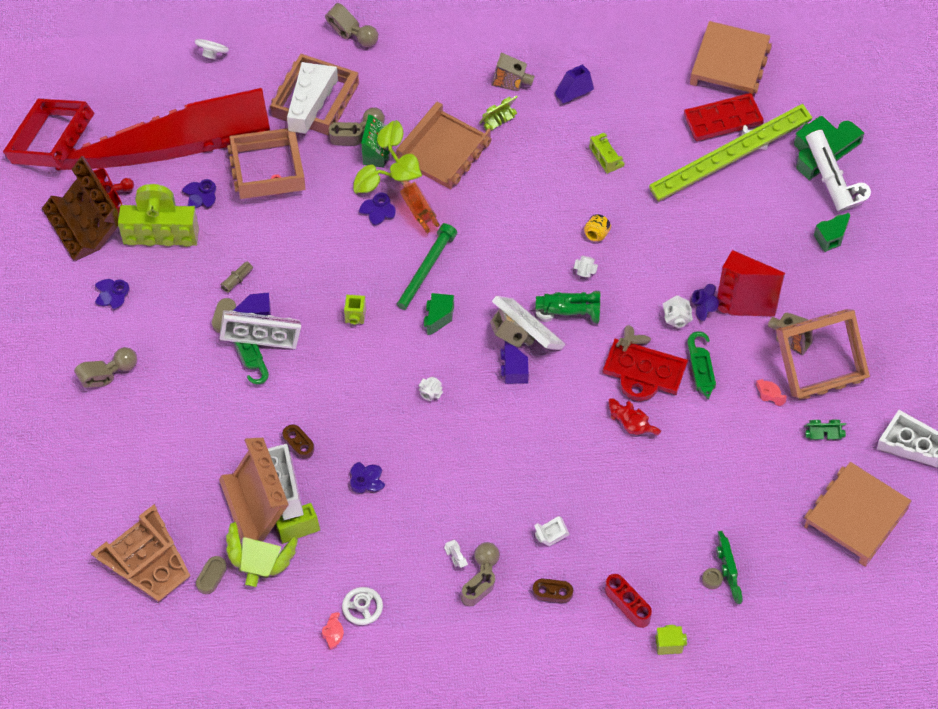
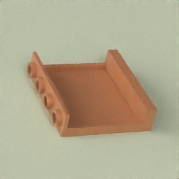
(731, 57)
(444, 146)
(254, 492)
(858, 511)

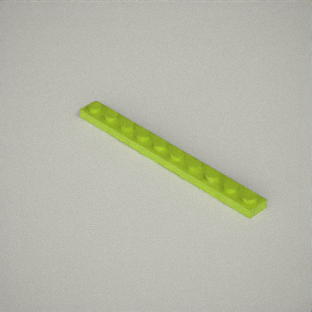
(730, 152)

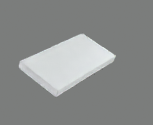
(528, 322)

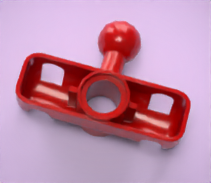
(126, 185)

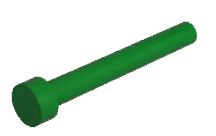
(446, 234)

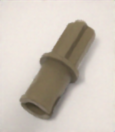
(236, 277)

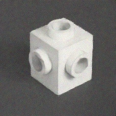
(677, 311)

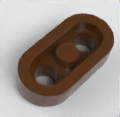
(299, 442)
(552, 588)

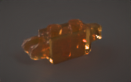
(418, 204)

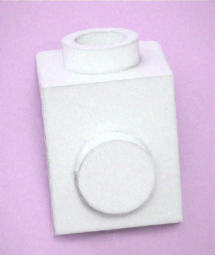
(552, 531)

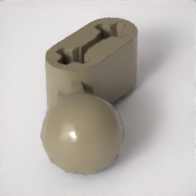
(346, 25)
(351, 132)
(101, 374)
(486, 556)

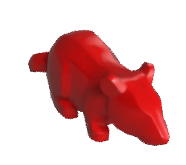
(633, 421)

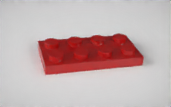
(723, 117)

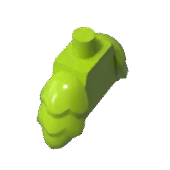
(257, 557)

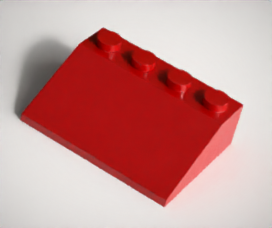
(749, 287)

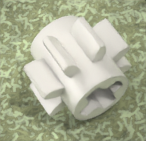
(585, 266)
(430, 388)

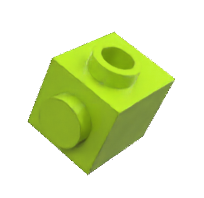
(355, 309)
(670, 640)

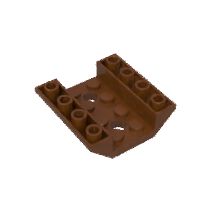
(77, 219)

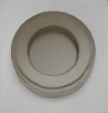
(712, 578)

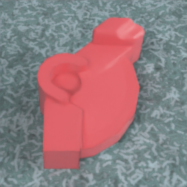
(770, 391)
(333, 631)

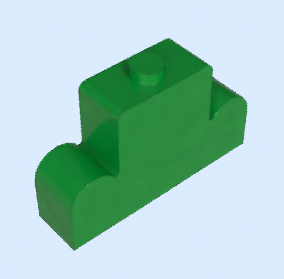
(840, 140)

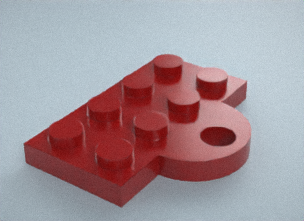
(644, 369)

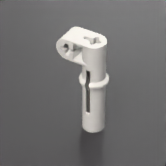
(833, 176)

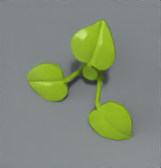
(404, 169)

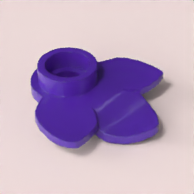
(200, 194)
(376, 210)
(110, 292)
(705, 301)
(366, 478)

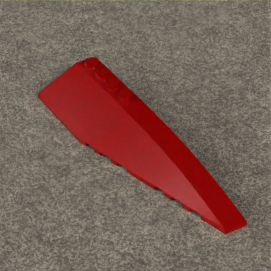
(185, 132)

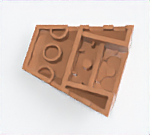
(146, 556)

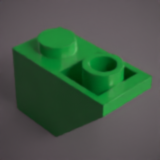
(831, 232)
(440, 312)

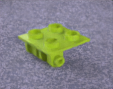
(497, 115)

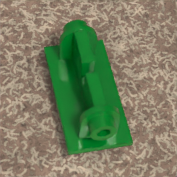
(817, 429)

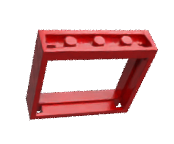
(33, 122)

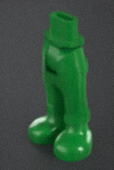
(571, 304)

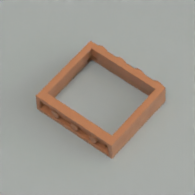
(347, 76)
(264, 140)
(839, 382)

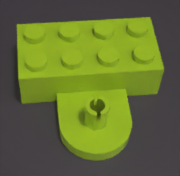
(157, 219)

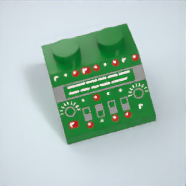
(371, 151)

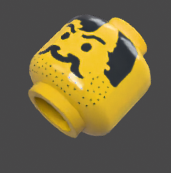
(597, 227)

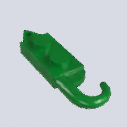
(252, 359)
(701, 365)
(729, 567)

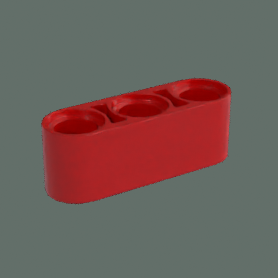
(626, 591)

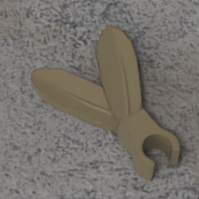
(629, 338)

